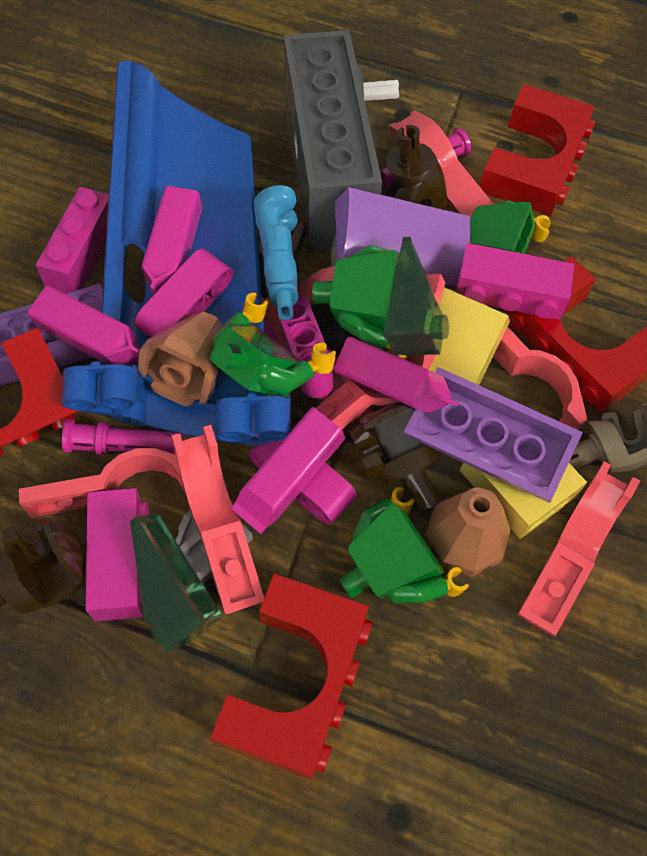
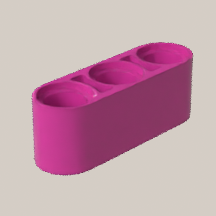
(185, 293)
(300, 336)
(324, 494)

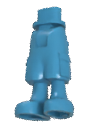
(276, 222)

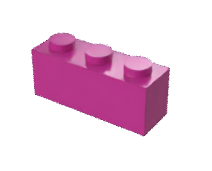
(76, 242)
(515, 281)
(111, 561)

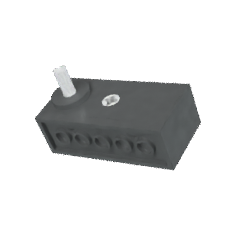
(329, 126)

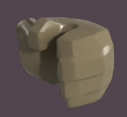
(609, 445)

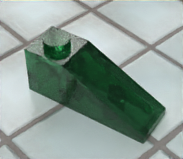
(414, 314)
(170, 590)

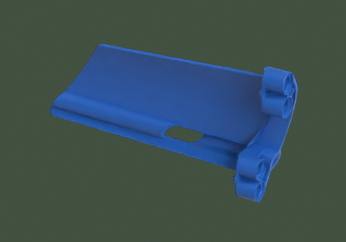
(172, 144)

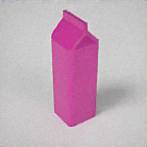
(171, 235)
(84, 328)
(393, 376)
(288, 470)

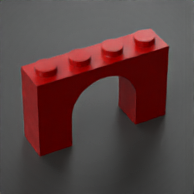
(540, 181)
(601, 374)
(40, 388)
(298, 738)

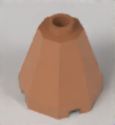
(181, 359)
(469, 531)

